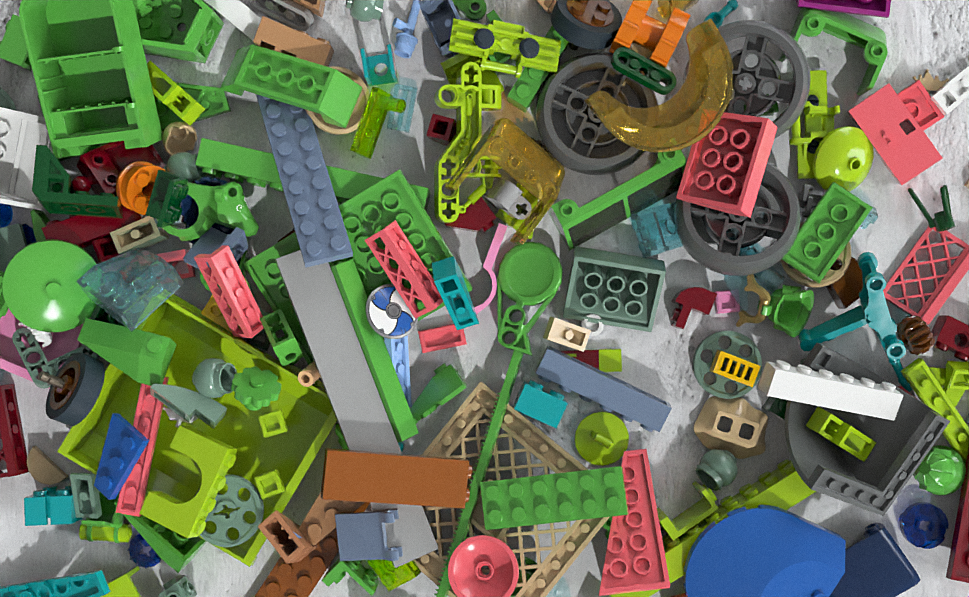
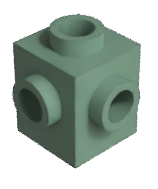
(178, 588)

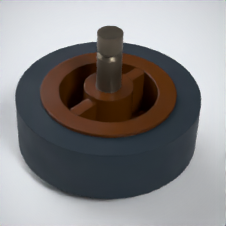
(586, 22)
(74, 388)

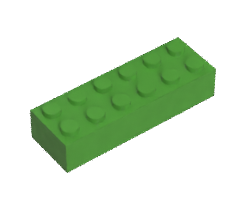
(554, 498)

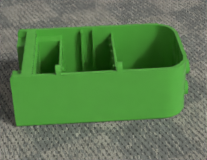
(90, 73)

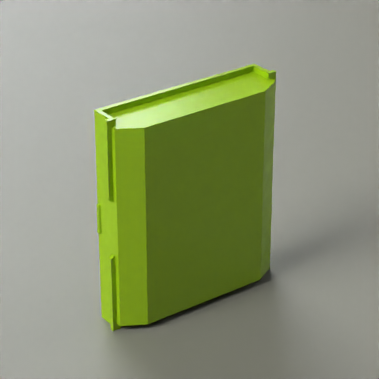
(199, 338)

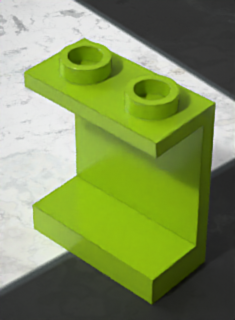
(690, 516)

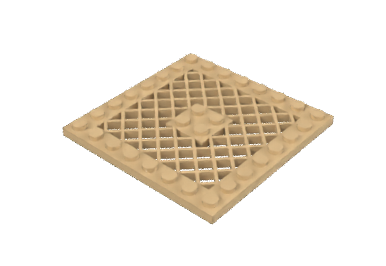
(545, 449)

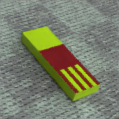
(603, 359)

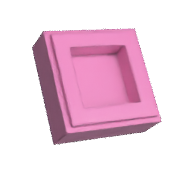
(725, 302)

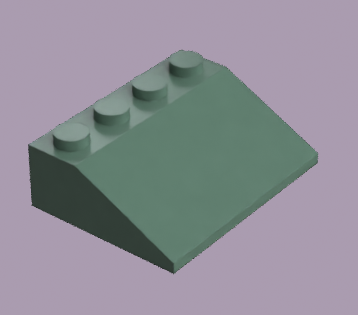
(615, 287)

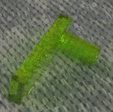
(373, 119)

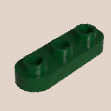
(653, 72)

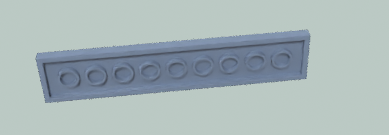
(305, 183)

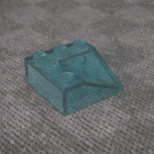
(131, 285)

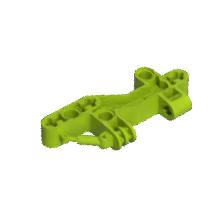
(469, 104)

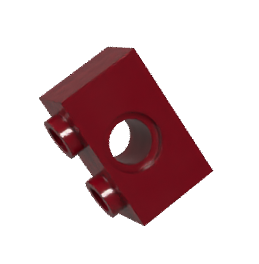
(944, 333)

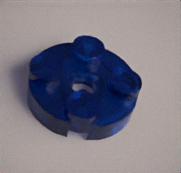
(936, 529)

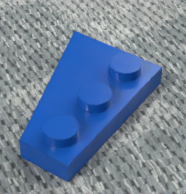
(119, 456)

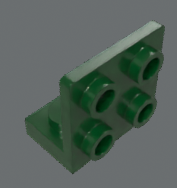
(167, 198)

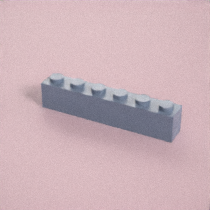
(604, 389)

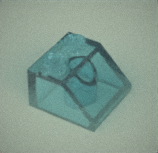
(656, 230)

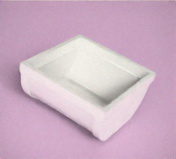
(18, 142)

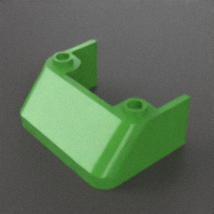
(850, 29)

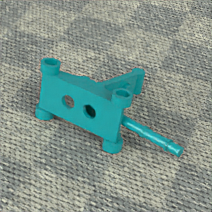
(871, 312)

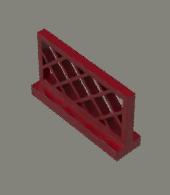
(11, 433)

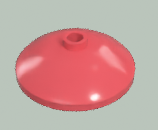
(466, 568)

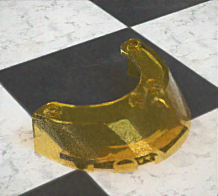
(686, 115)

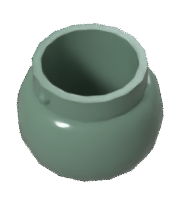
(365, 9)
(184, 165)
(214, 377)
(717, 469)

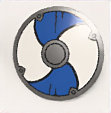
(389, 313)

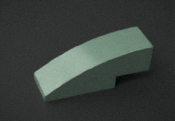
(189, 403)

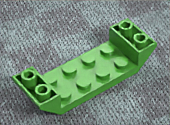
(293, 82)

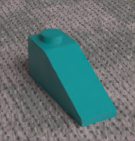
(454, 292)

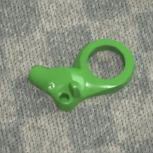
(218, 205)

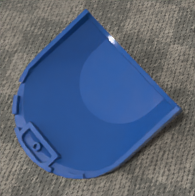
(764, 555)

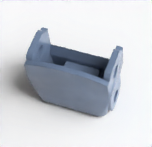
(439, 20)

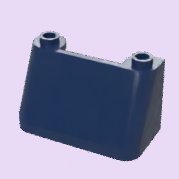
(875, 567)

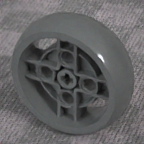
(766, 70)
(559, 96)
(726, 259)

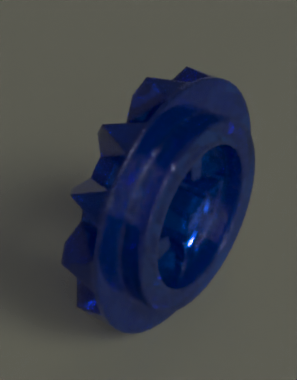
(142, 560)

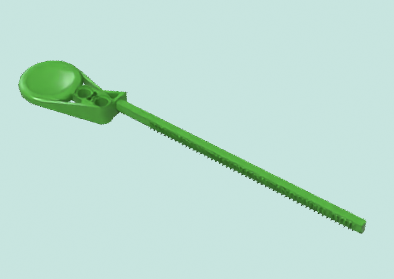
(528, 277)

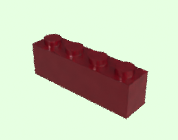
(85, 229)

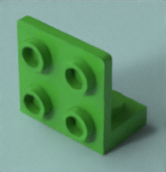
(365, 577)

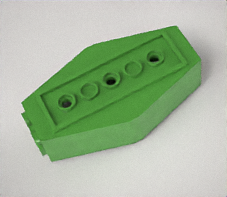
(161, 33)

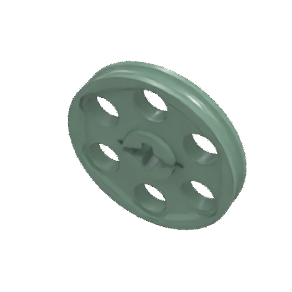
(701, 368)
(236, 518)

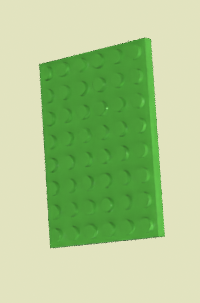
(362, 216)

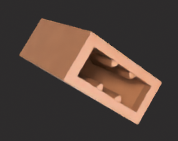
(286, 537)

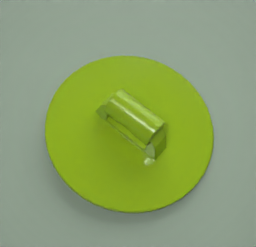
(601, 438)

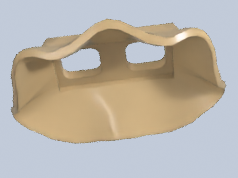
(740, 412)

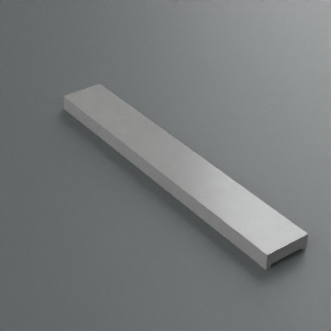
(350, 387)

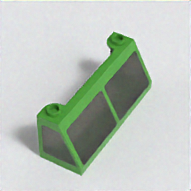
(583, 223)

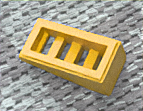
(718, 361)

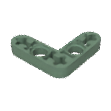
(52, 366)

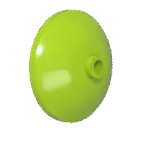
(843, 158)

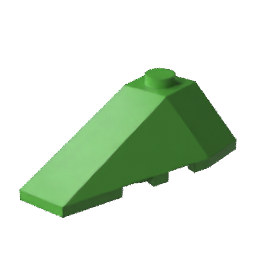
(136, 353)
(438, 391)
(169, 545)

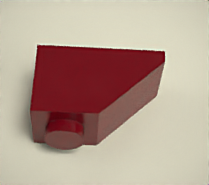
(476, 218)

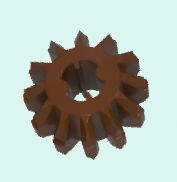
(915, 335)

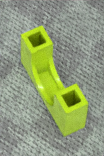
(214, 461)

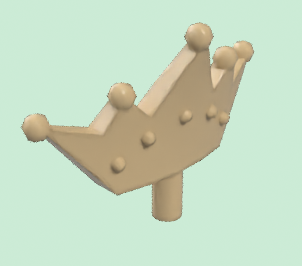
(929, 83)

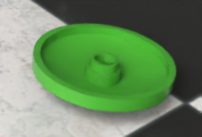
(43, 285)

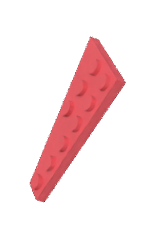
(635, 543)

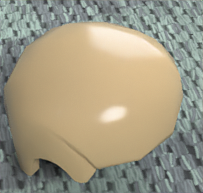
(179, 138)

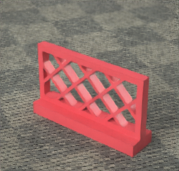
(943, 288)

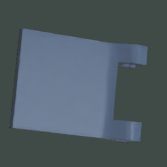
(364, 536)

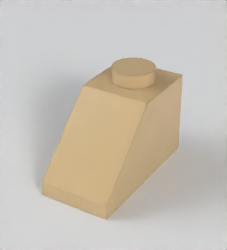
(138, 234)

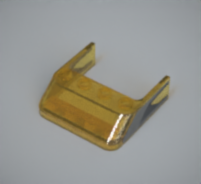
(523, 162)

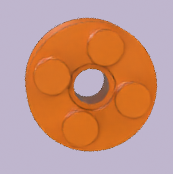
(131, 183)

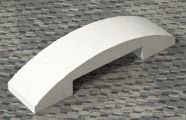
(238, 15)
(952, 92)

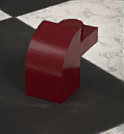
(441, 129)
(690, 299)

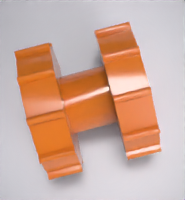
(650, 32)

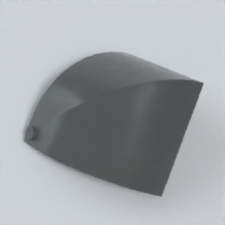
(891, 463)

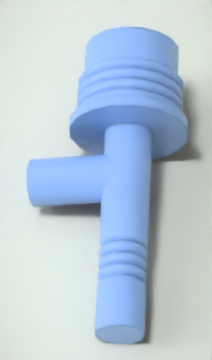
(405, 41)

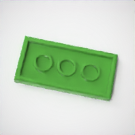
(826, 232)

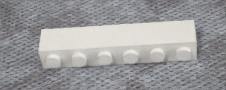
(830, 390)

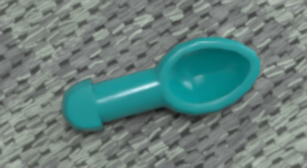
(717, 17)

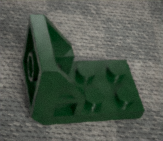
(55, 194)

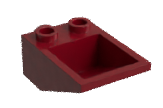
(106, 164)

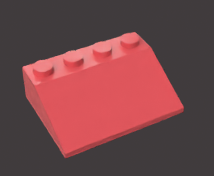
(728, 164)

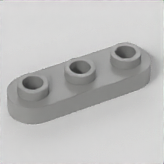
(289, 15)

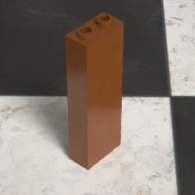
(395, 478)

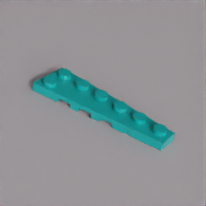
(77, 585)

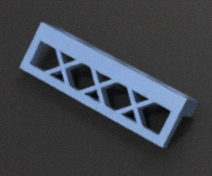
(400, 358)

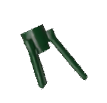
(943, 219)

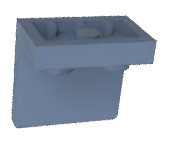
(215, 239)

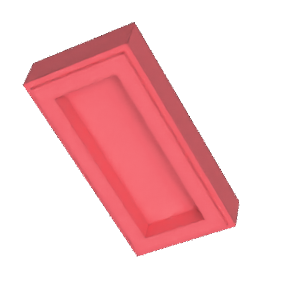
(441, 338)

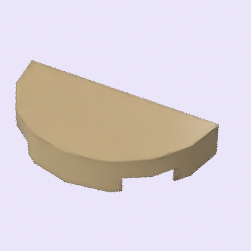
(43, 468)

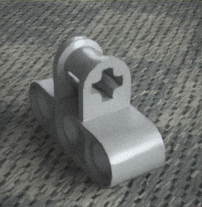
(506, 196)

